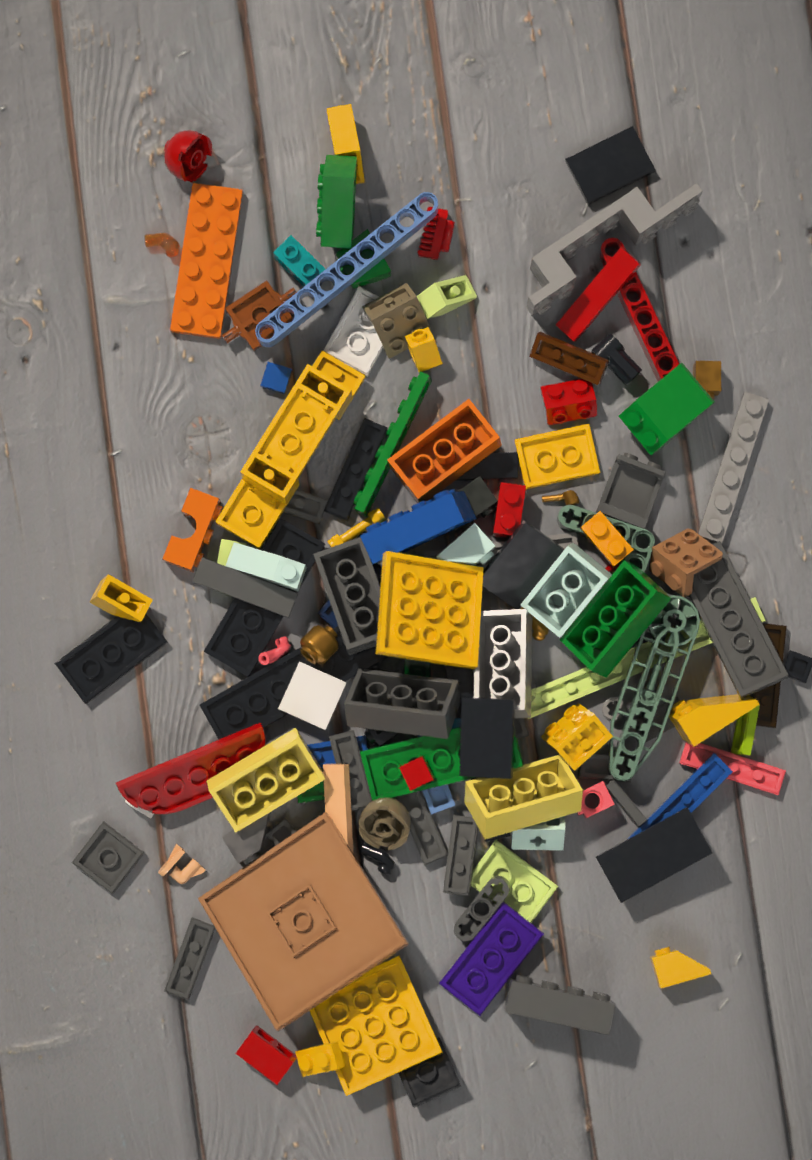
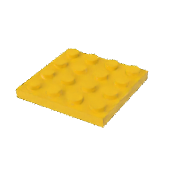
(429, 610)
(376, 1026)

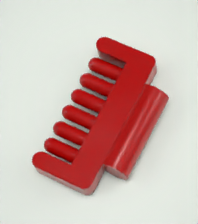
(441, 237)

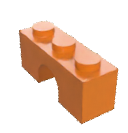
(187, 552)

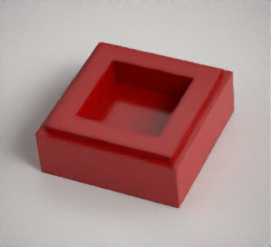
(416, 772)

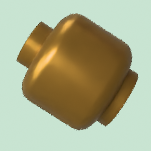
(319, 644)

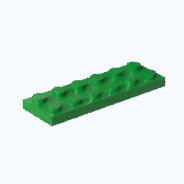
(441, 754)

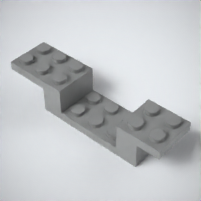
(634, 216)

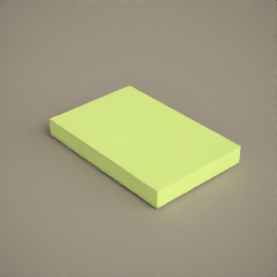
(528, 886)

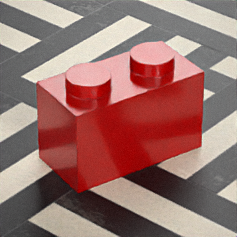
(508, 509)

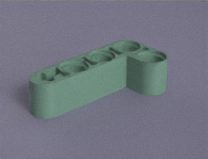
(630, 532)

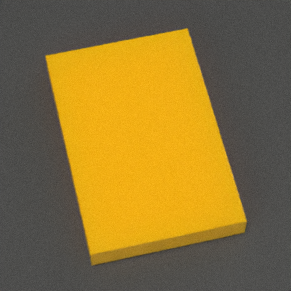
(557, 456)

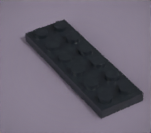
(248, 628)

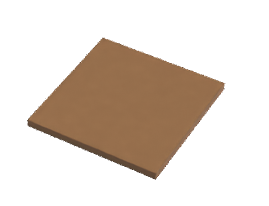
(302, 921)

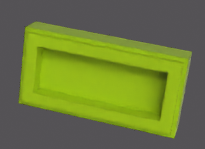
(745, 732)

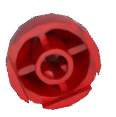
(186, 155)

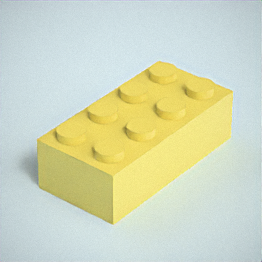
(265, 780)
(533, 796)

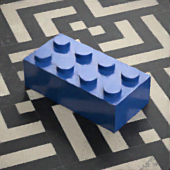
(421, 525)

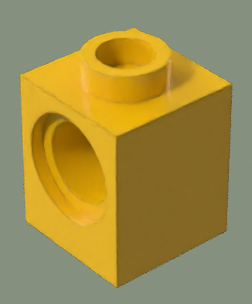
(423, 349)

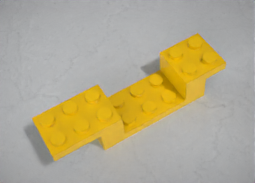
(287, 447)

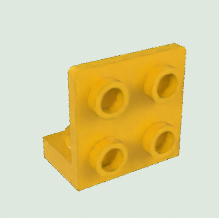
(576, 735)

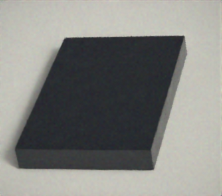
(610, 165)
(520, 564)
(487, 737)

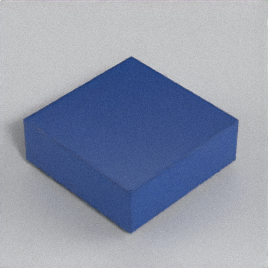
(276, 377)

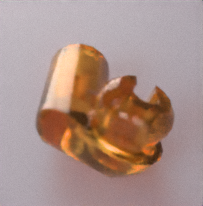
(163, 240)

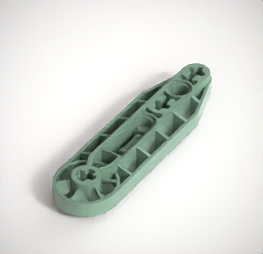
(648, 701)

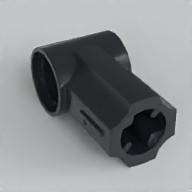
(619, 360)

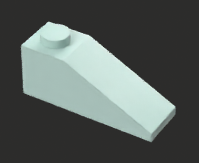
(266, 566)

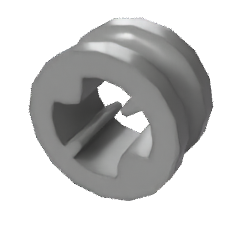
(605, 710)

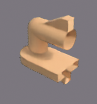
(192, 869)

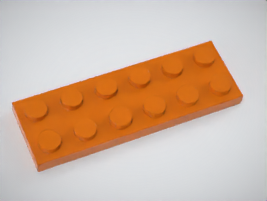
(206, 260)

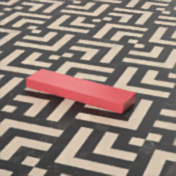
(744, 769)

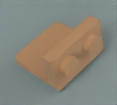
(682, 557)

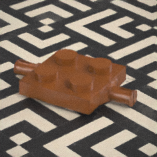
(252, 309)

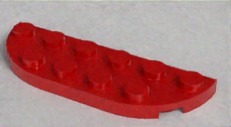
(184, 779)

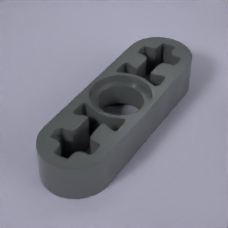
(464, 918)

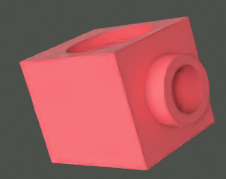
(603, 795)

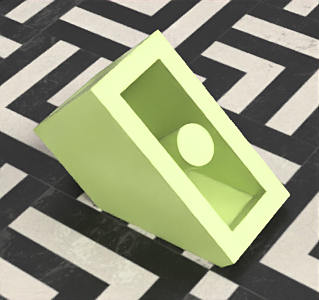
(446, 296)

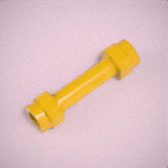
(373, 517)

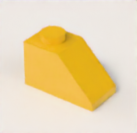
(120, 599)
(674, 967)

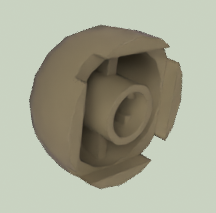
(385, 823)

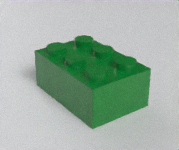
(336, 201)

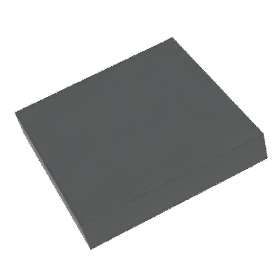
(108, 857)

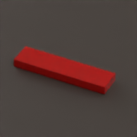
(598, 294)

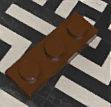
(569, 358)

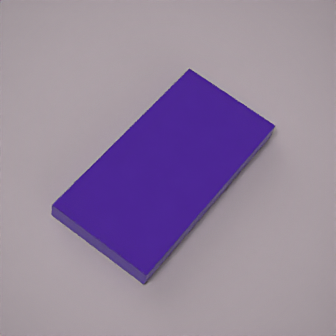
(491, 958)

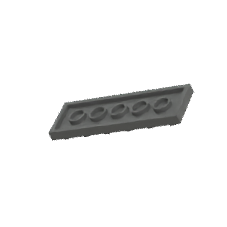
(735, 628)

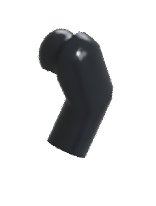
(379, 855)

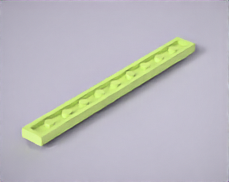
(586, 682)

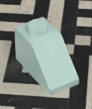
(469, 548)

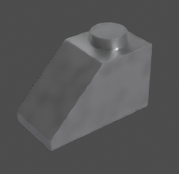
(247, 841)

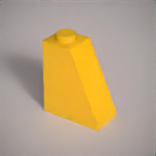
(345, 136)

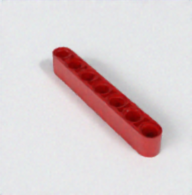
(644, 307)

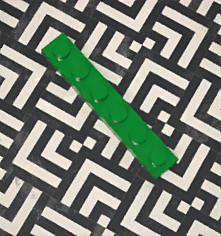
(396, 435)

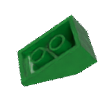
(666, 409)

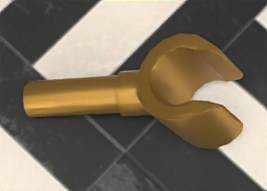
(570, 498)

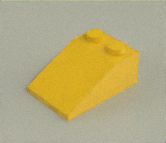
(705, 716)

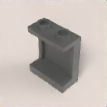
(631, 490)

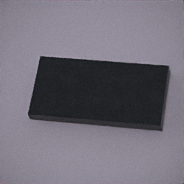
(109, 655)
(654, 855)

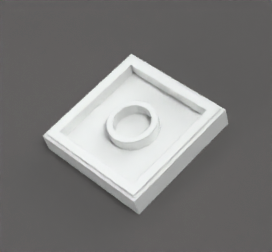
(312, 695)

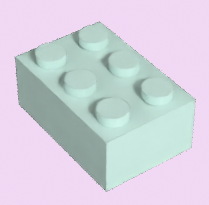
(566, 589)

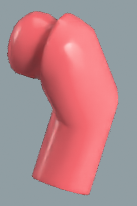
(273, 655)

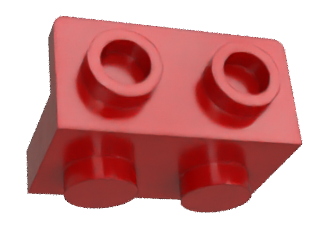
(569, 401)

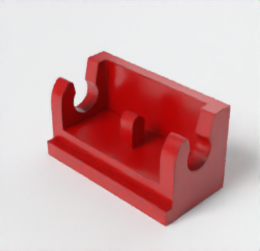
(266, 1054)

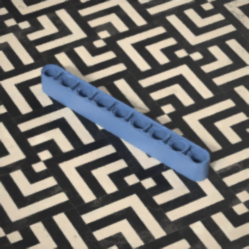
(351, 258)

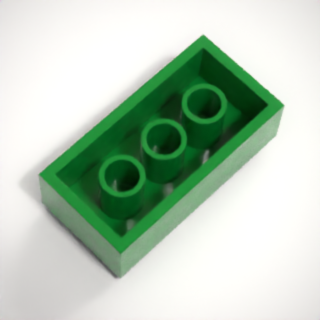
(615, 619)

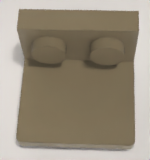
(395, 317)

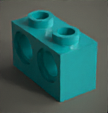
(297, 261)

